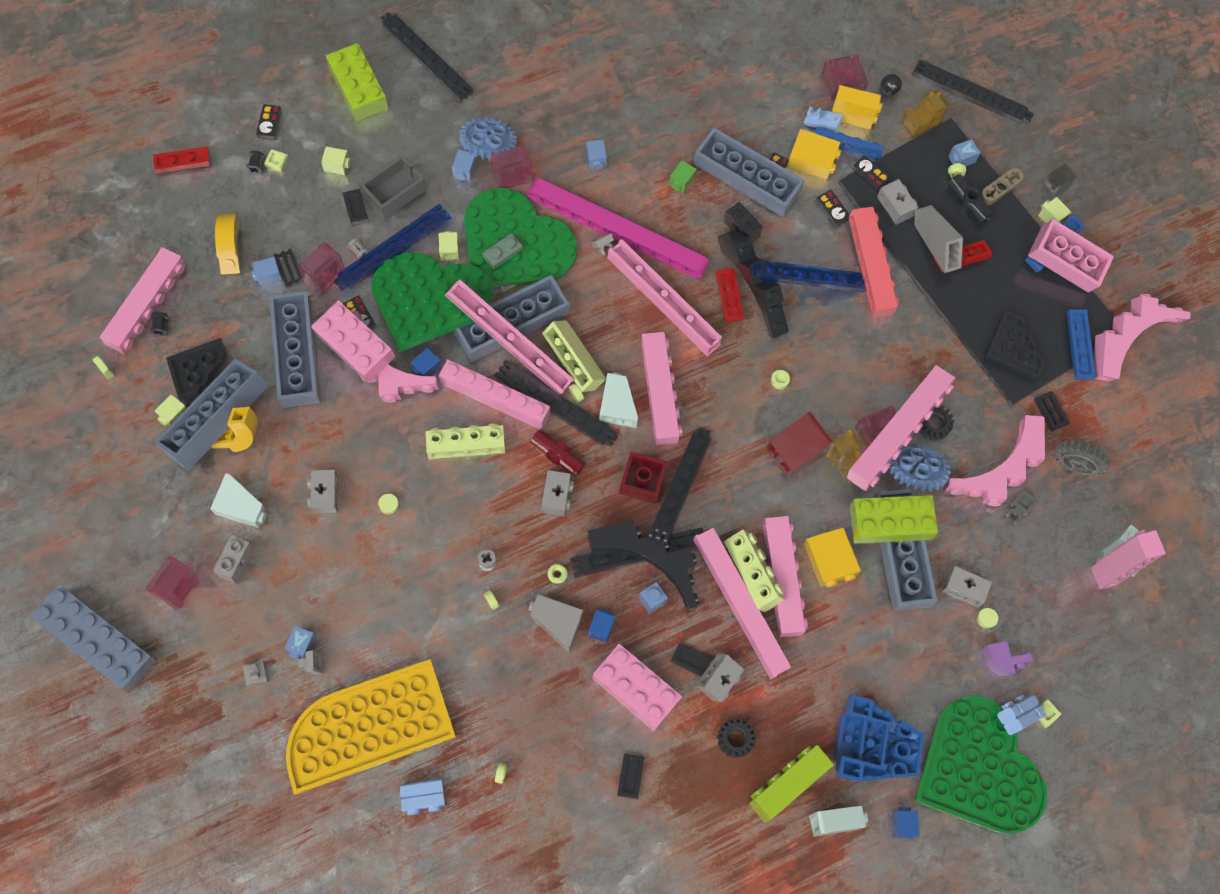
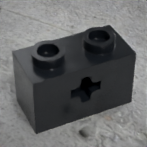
(743, 222)

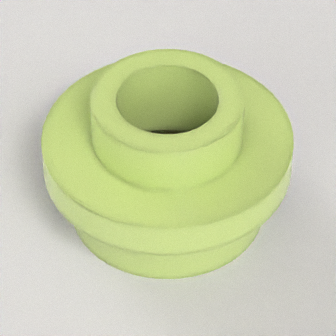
(957, 168)
(557, 568)

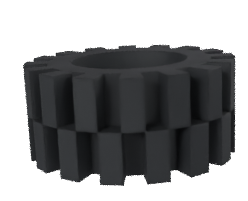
(947, 425)
(745, 729)

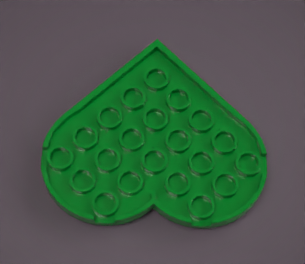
(546, 241)
(413, 298)
(978, 772)

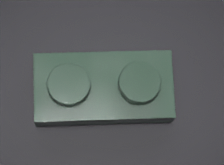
(502, 251)

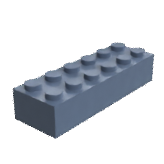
(748, 171)
(524, 310)
(294, 349)
(208, 415)
(907, 568)
(93, 638)

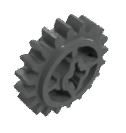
(1082, 458)

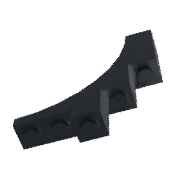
(767, 294)
(675, 565)

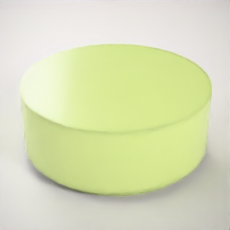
(780, 379)
(576, 393)
(388, 504)
(491, 600)
(987, 618)
(501, 772)

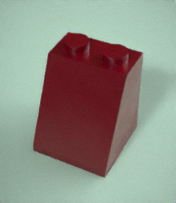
(799, 445)

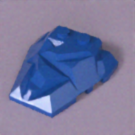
(875, 743)

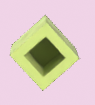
(335, 160)
(1054, 210)
(448, 246)
(170, 410)

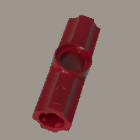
(557, 452)

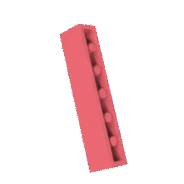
(873, 261)

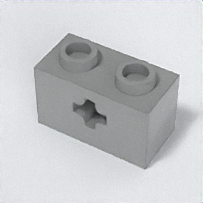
(897, 201)
(557, 482)
(328, 500)
(233, 559)
(977, 584)
(720, 677)

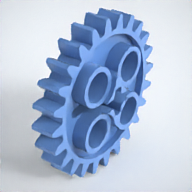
(487, 137)
(928, 475)

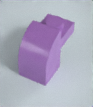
(1000, 660)

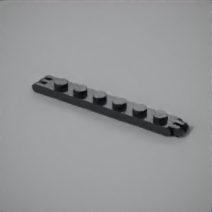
(426, 56)
(972, 92)
(558, 404)
(680, 486)
(602, 562)

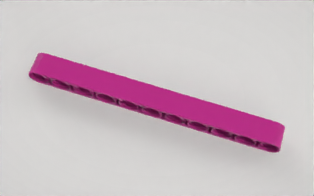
(619, 227)

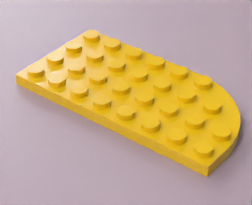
(367, 727)

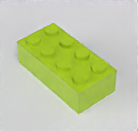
(356, 82)
(893, 519)
(788, 786)

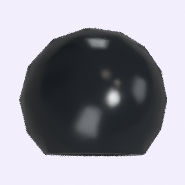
(891, 84)

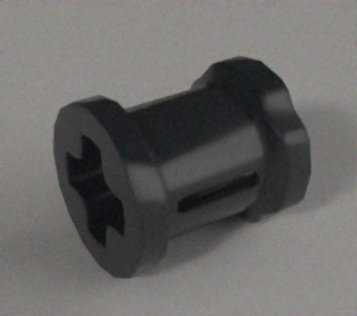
(255, 162)
(159, 323)

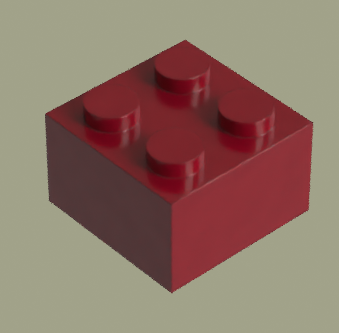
(643, 477)

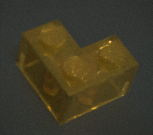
(927, 114)
(845, 452)

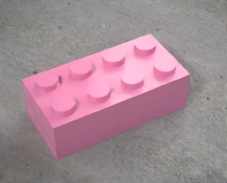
(1070, 255)
(353, 341)
(636, 687)

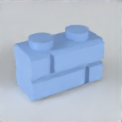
(1020, 714)
(422, 796)

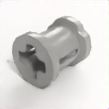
(356, 244)
(485, 554)

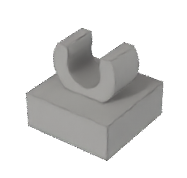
(601, 242)
(313, 662)
(255, 673)

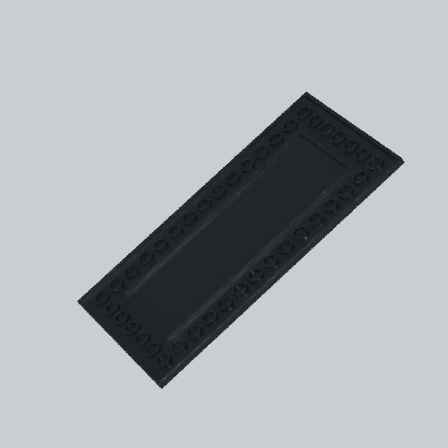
(980, 292)

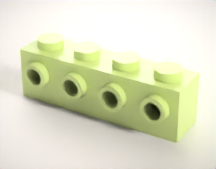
(574, 356)
(465, 441)
(754, 570)

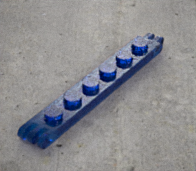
(392, 247)
(808, 276)

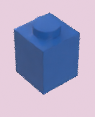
(425, 364)
(601, 625)
(905, 823)

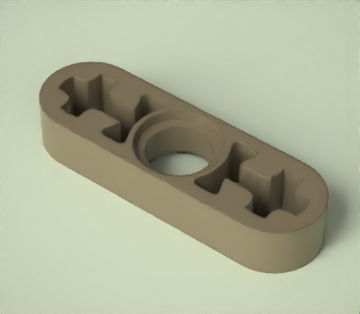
(1004, 179)

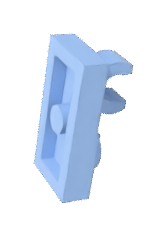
(823, 119)

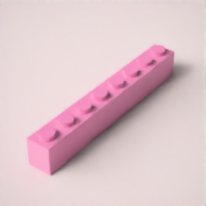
(900, 428)

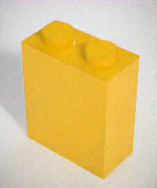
(857, 106)
(814, 154)
(832, 558)

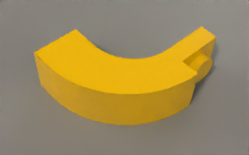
(226, 234)
(241, 430)

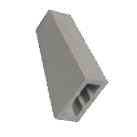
(940, 238)

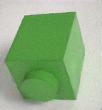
(682, 177)

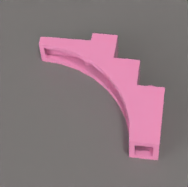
(1113, 345)
(394, 382)
(1028, 451)

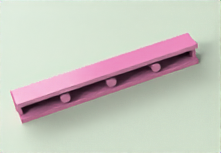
(664, 297)
(509, 337)
(741, 603)

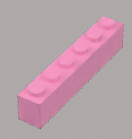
(143, 301)
(659, 387)
(494, 394)
(1128, 558)
(781, 559)

